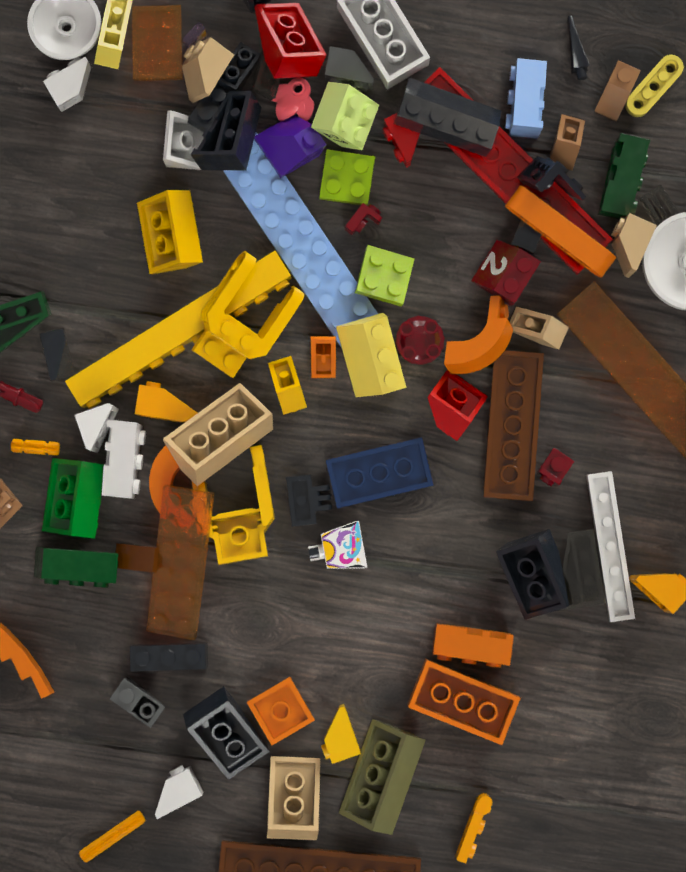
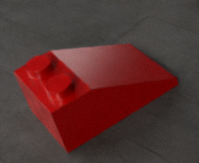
(288, 41)

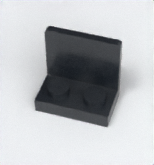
(543, 172)

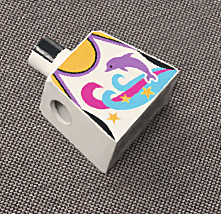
(341, 548)

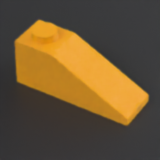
(161, 404)

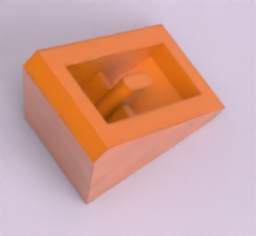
(323, 357)

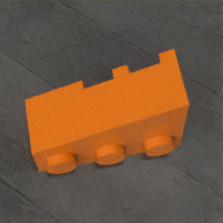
(472, 645)

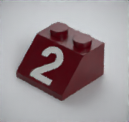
(505, 271)

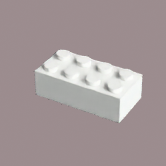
(385, 38)

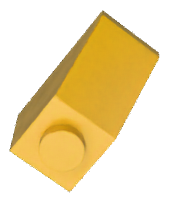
(287, 385)
(340, 738)

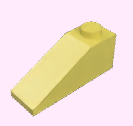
(113, 33)

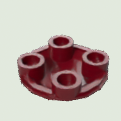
(420, 340)

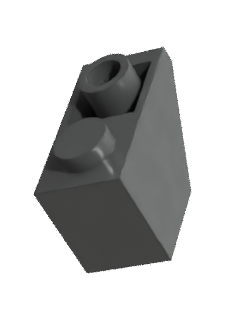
(347, 68)
(137, 701)

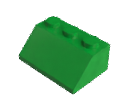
(73, 498)

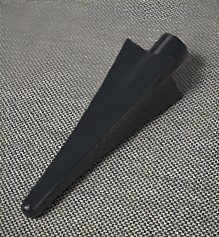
(578, 58)

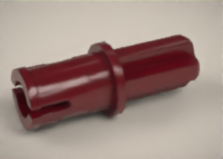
(20, 397)

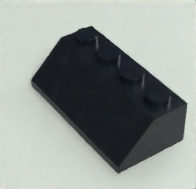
(448, 117)

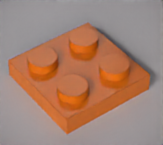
(280, 711)

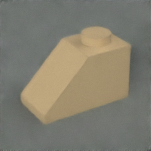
(538, 327)

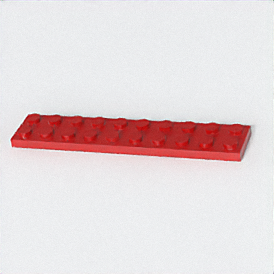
(500, 174)

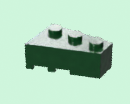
(624, 176)
(75, 566)

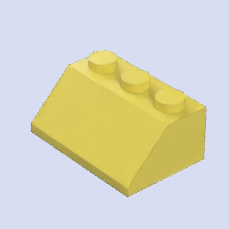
(371, 356)

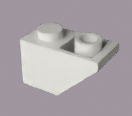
(69, 84)

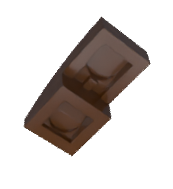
(137, 557)

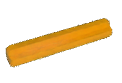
(112, 836)

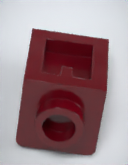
(359, 220)
(554, 467)

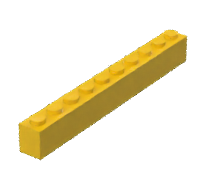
(171, 336)

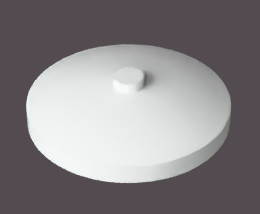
(666, 261)

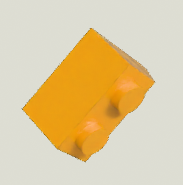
(665, 590)

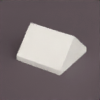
(180, 141)
(93, 425)

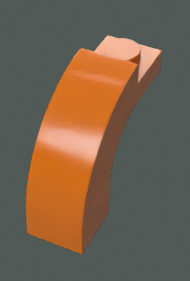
(485, 348)
(161, 474)

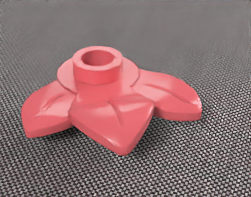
(291, 102)

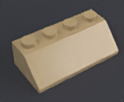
(219, 433)

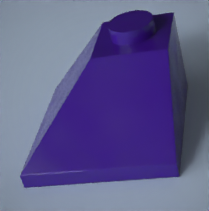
(290, 144)

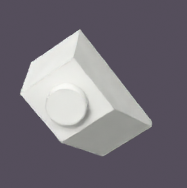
(178, 790)

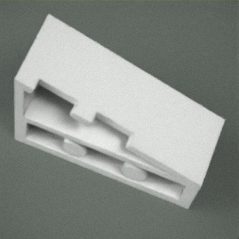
(123, 459)

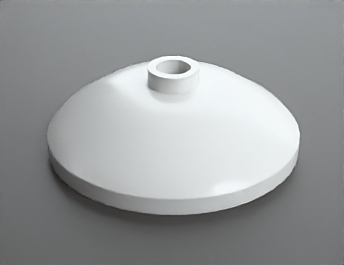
(47, 22)

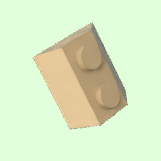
(204, 67)
(631, 241)

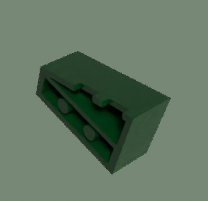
(21, 317)

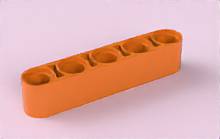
(560, 231)

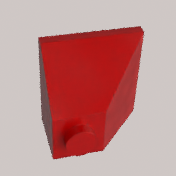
(454, 404)

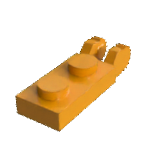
(474, 826)

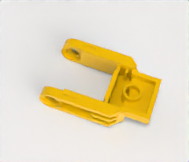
(228, 341)
(241, 533)

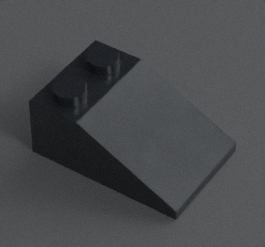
(535, 574)
(225, 733)

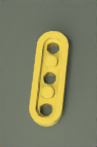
(659, 77)

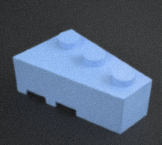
(526, 98)

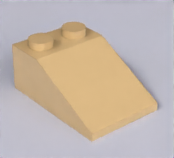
(293, 798)

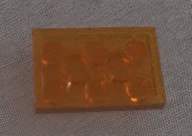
(157, 43)

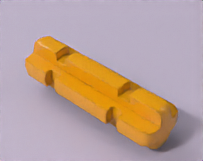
(35, 447)

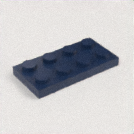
(379, 472)

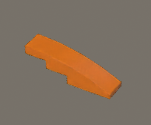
(24, 662)

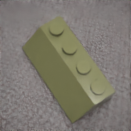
(382, 777)

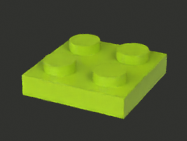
(347, 177)
(384, 275)

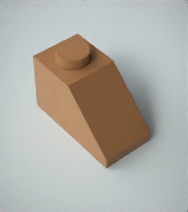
(617, 90)
(567, 141)

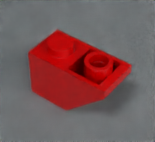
(403, 140)

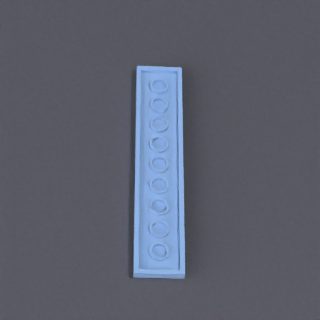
(300, 242)

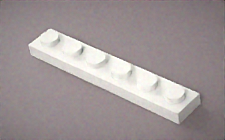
(610, 546)

